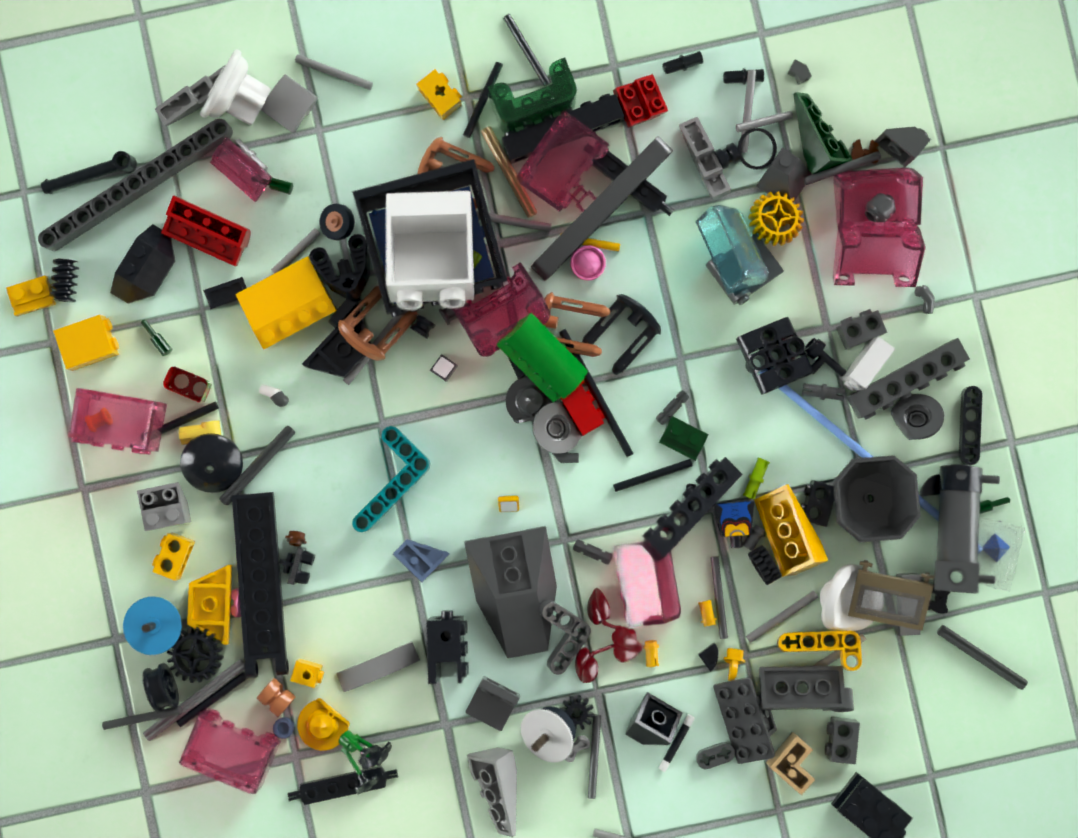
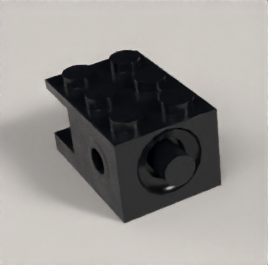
(446, 644)
(871, 809)

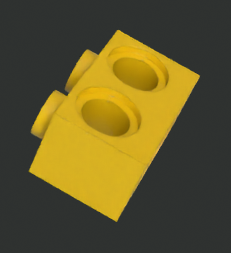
(178, 559)

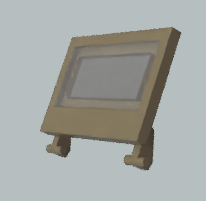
(890, 598)

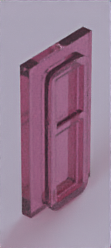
(240, 169)

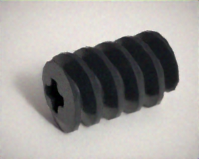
(64, 280)

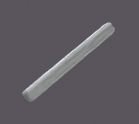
(196, 699)

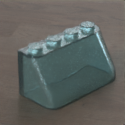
(732, 248)

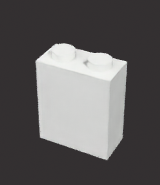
(867, 364)

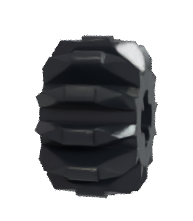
(580, 705)

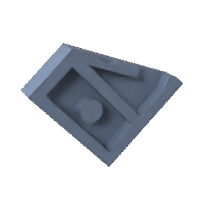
(419, 558)

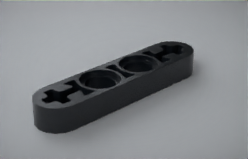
(966, 425)

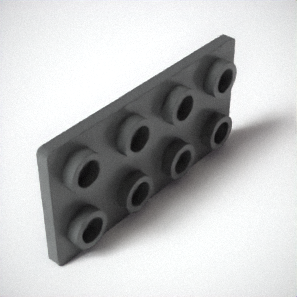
(745, 721)

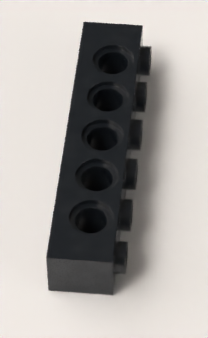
(727, 476)

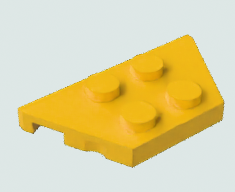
(211, 603)

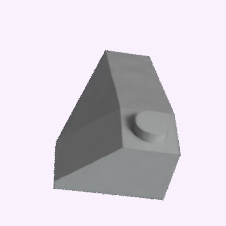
(498, 780)

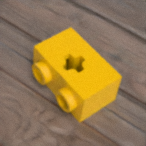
(437, 82)

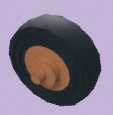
(337, 221)

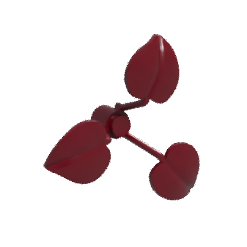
(624, 639)

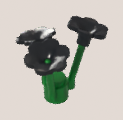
(369, 757)

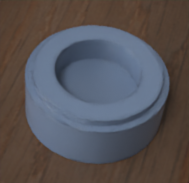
(283, 727)

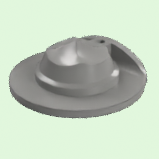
(555, 429)

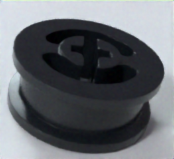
(160, 687)

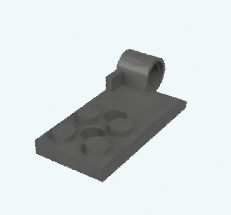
(823, 683)

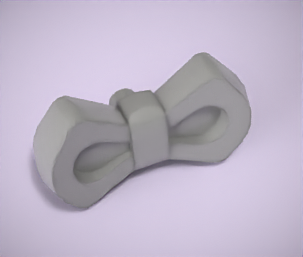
(581, 743)

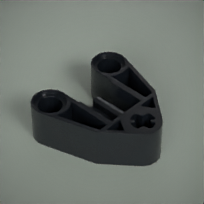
(349, 283)

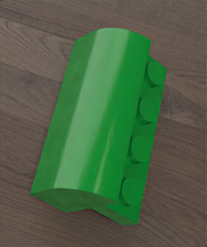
(543, 358)

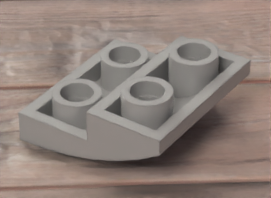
(289, 103)

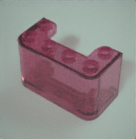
(561, 160)
(500, 311)
(117, 421)
(229, 752)

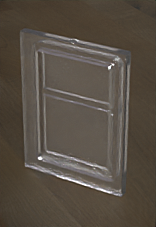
(999, 551)

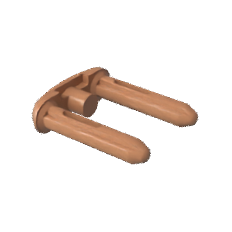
(438, 145)
(588, 308)
(361, 340)

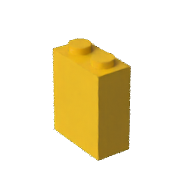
(86, 342)

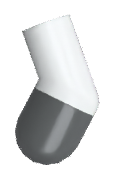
(275, 395)

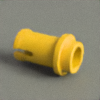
(707, 613)
(651, 653)

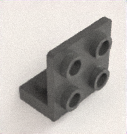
(492, 703)

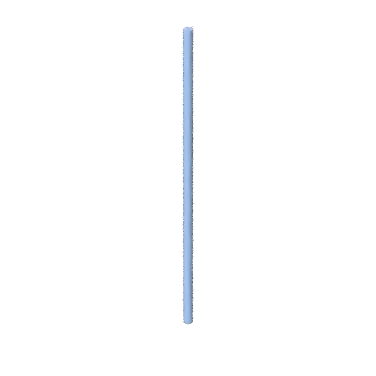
(843, 437)

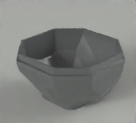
(893, 503)

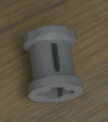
(448, 315)

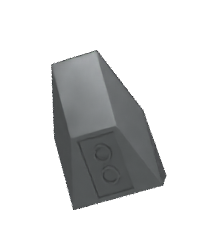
(510, 582)

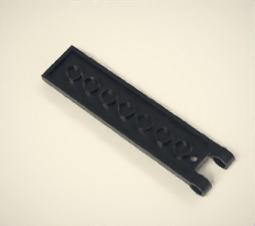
(259, 581)

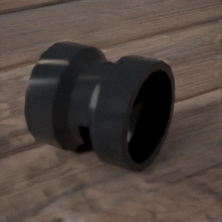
(728, 155)

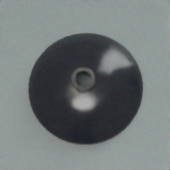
(211, 451)

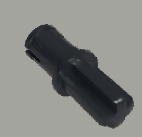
(682, 62)
(741, 76)

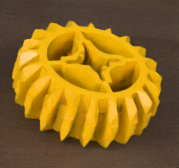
(779, 203)

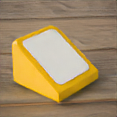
(508, 503)

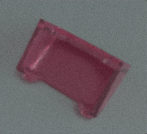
(856, 188)

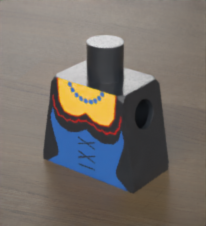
(734, 520)

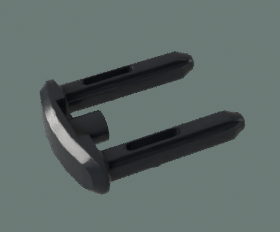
(639, 313)

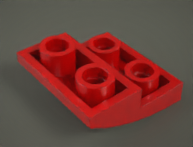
(640, 100)

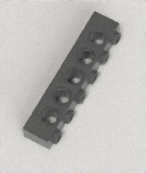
(952, 350)

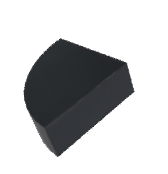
(931, 486)
(709, 656)

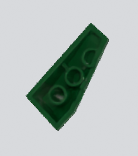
(818, 143)

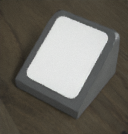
(444, 368)

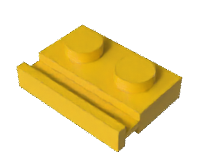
(30, 295)

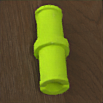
(756, 478)

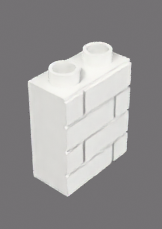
(429, 248)

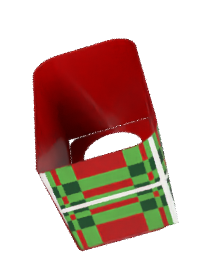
(169, 381)

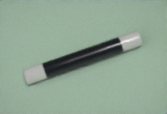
(676, 743)

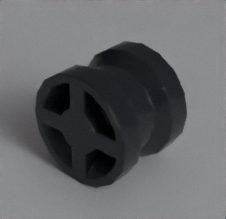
(422, 326)

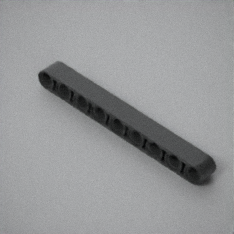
(601, 208)

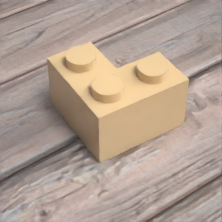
(788, 761)

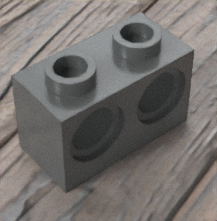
(863, 333)
(848, 740)

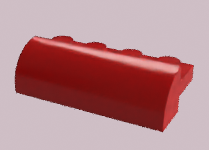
(205, 231)

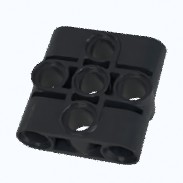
(777, 332)

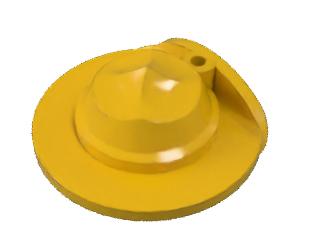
(321, 725)

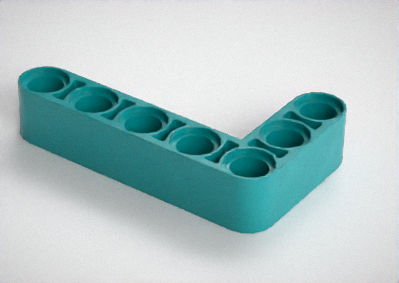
(395, 483)

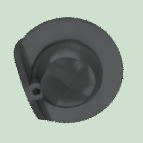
(525, 400)
(918, 416)

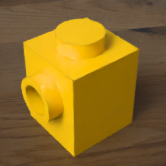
(307, 673)

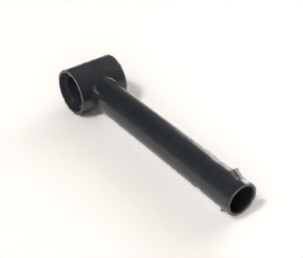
(89, 173)

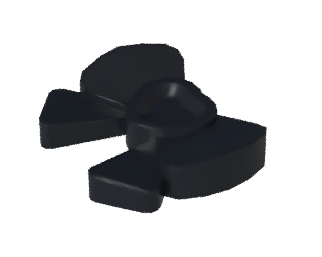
(939, 604)

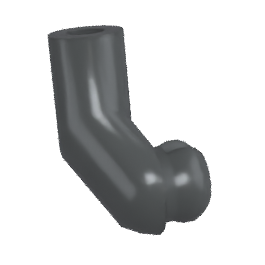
(928, 297)
(567, 457)

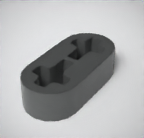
(716, 760)

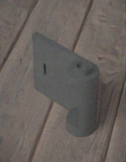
(770, 262)

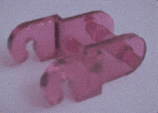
(580, 188)

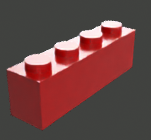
(582, 410)

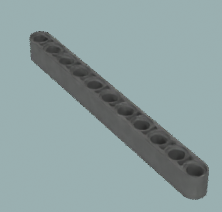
(126, 185)

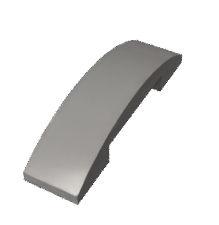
(378, 667)

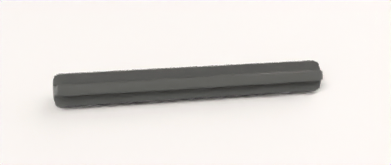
(257, 465)
(982, 657)

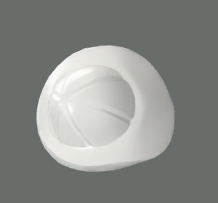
(836, 600)

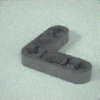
(570, 629)

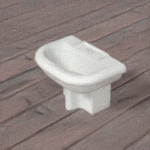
(236, 92)

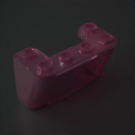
(878, 249)

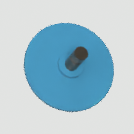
(152, 625)

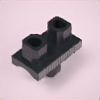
(296, 575)

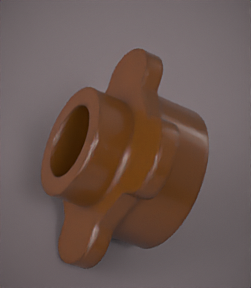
(296, 538)

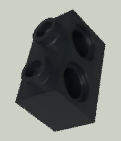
(823, 505)

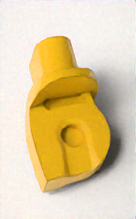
(734, 658)

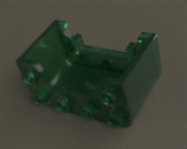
(536, 105)

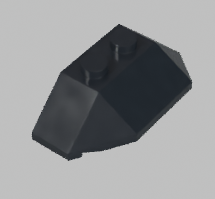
(144, 266)

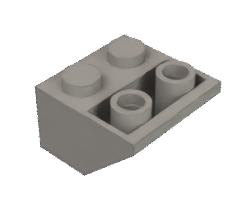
(163, 506)

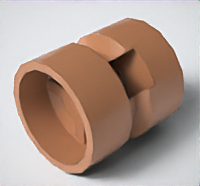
(276, 697)

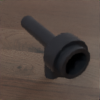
(814, 349)

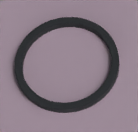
(773, 143)

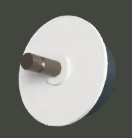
(548, 733)

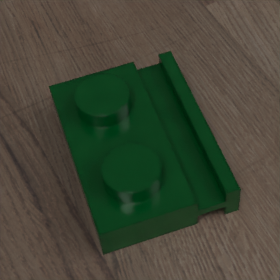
(683, 438)

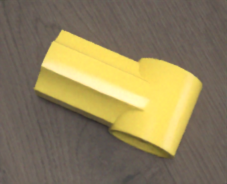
(187, 433)

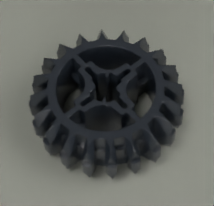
(193, 663)

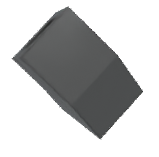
(799, 72)

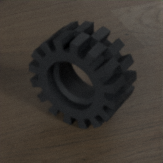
(764, 565)

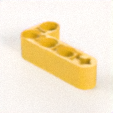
(818, 645)

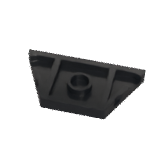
(335, 354)

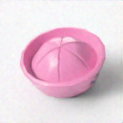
(587, 262)

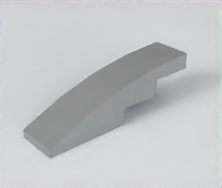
(186, 100)
(705, 158)

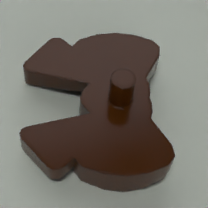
(858, 152)

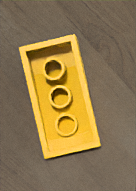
(789, 532)

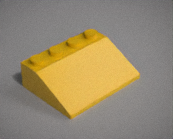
(286, 302)

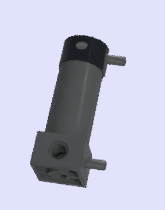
(959, 528)

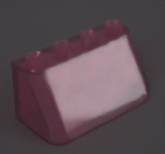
(646, 586)

